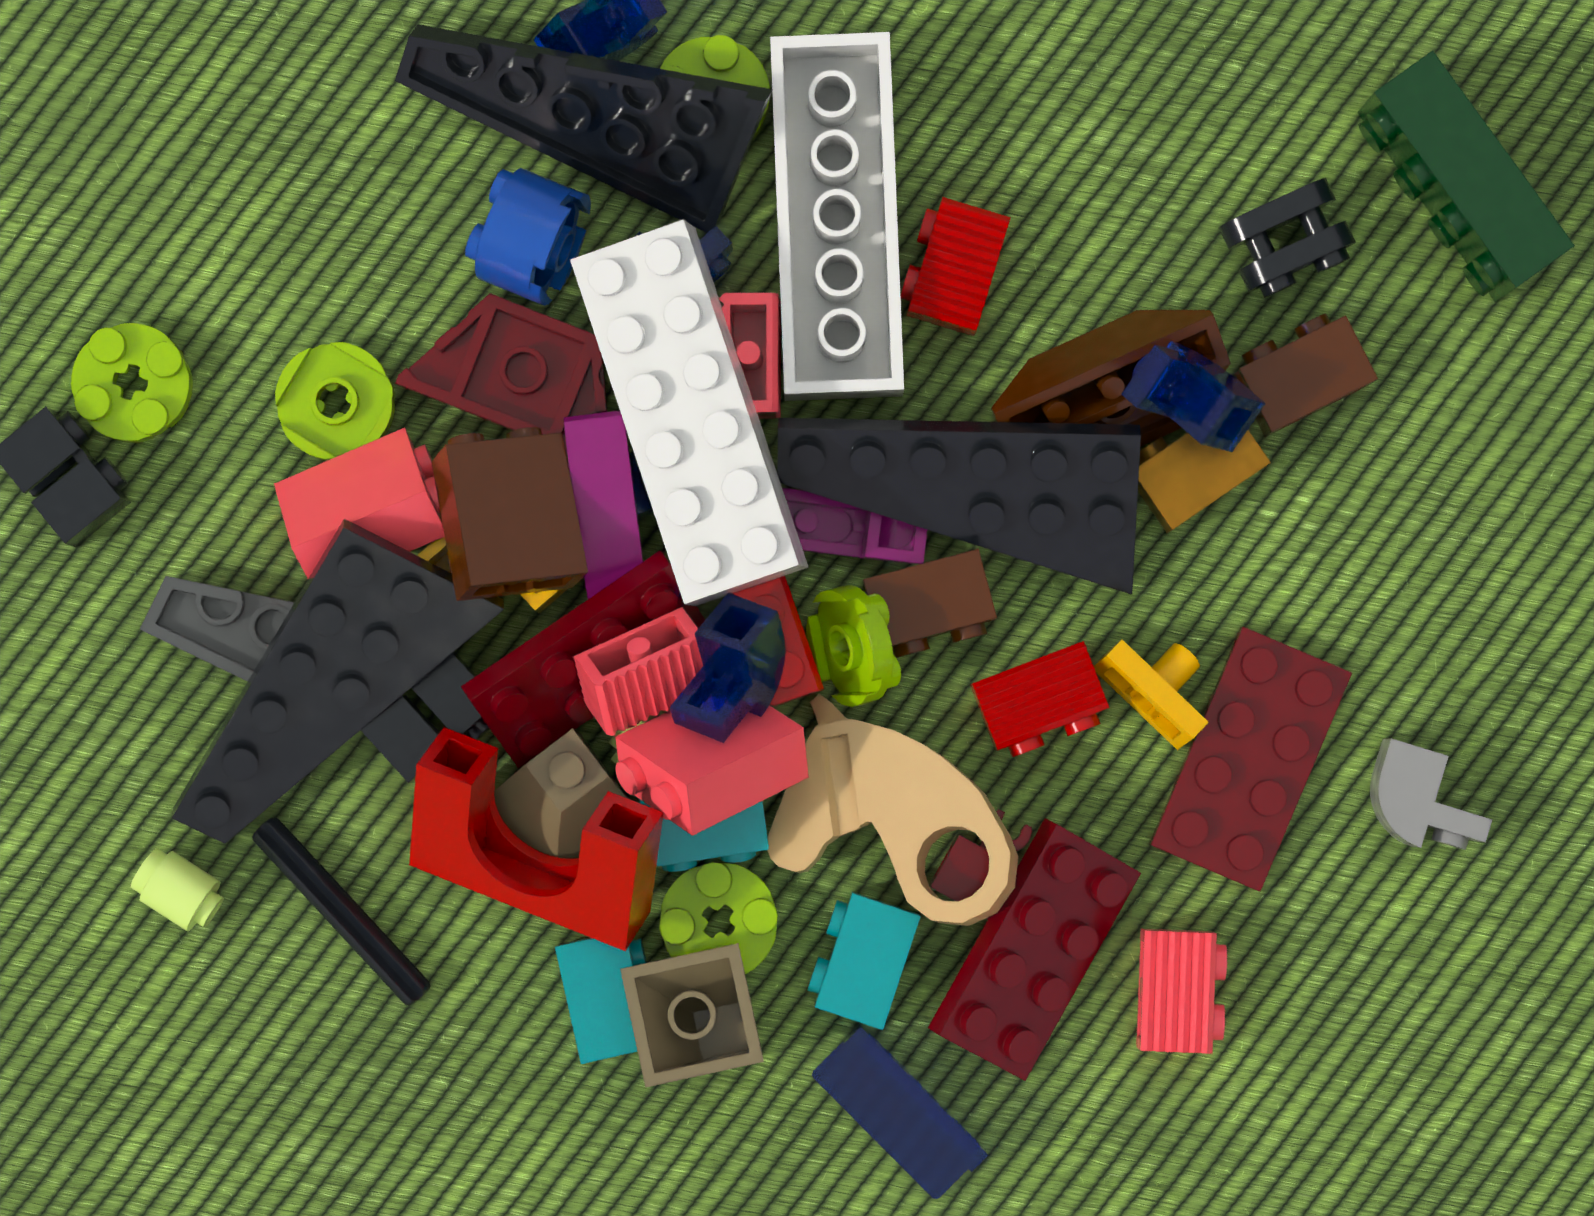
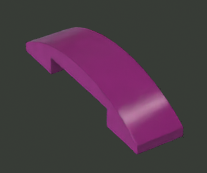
(603, 496)
(848, 531)

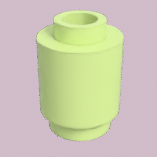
(177, 889)

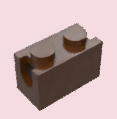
(1306, 373)
(935, 600)

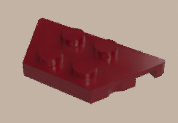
(513, 368)

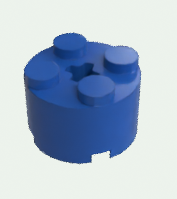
(528, 235)

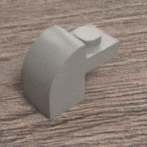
(1405, 795)

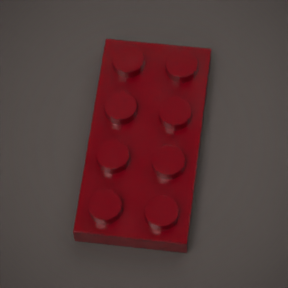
(535, 689)
(1250, 759)
(1034, 950)

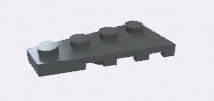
(216, 623)

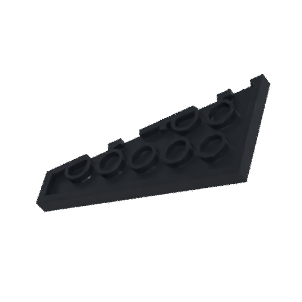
(629, 125)
(1012, 487)
(345, 652)

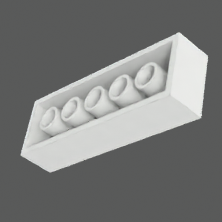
(837, 216)
(689, 413)

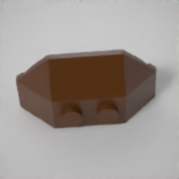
(1089, 373)

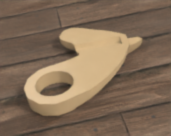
(909, 795)

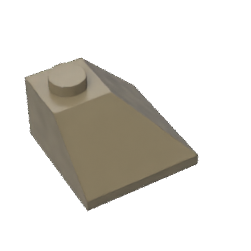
(556, 796)
(692, 1015)

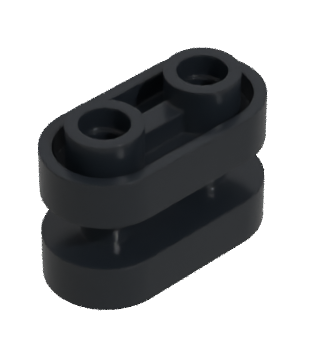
(1274, 269)

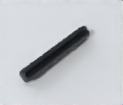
(341, 911)

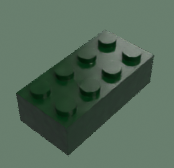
(1462, 178)

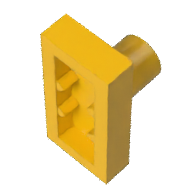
(1155, 689)

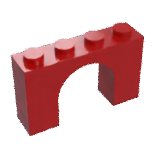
(468, 843)

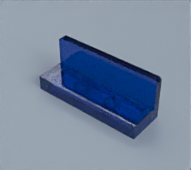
(898, 1112)

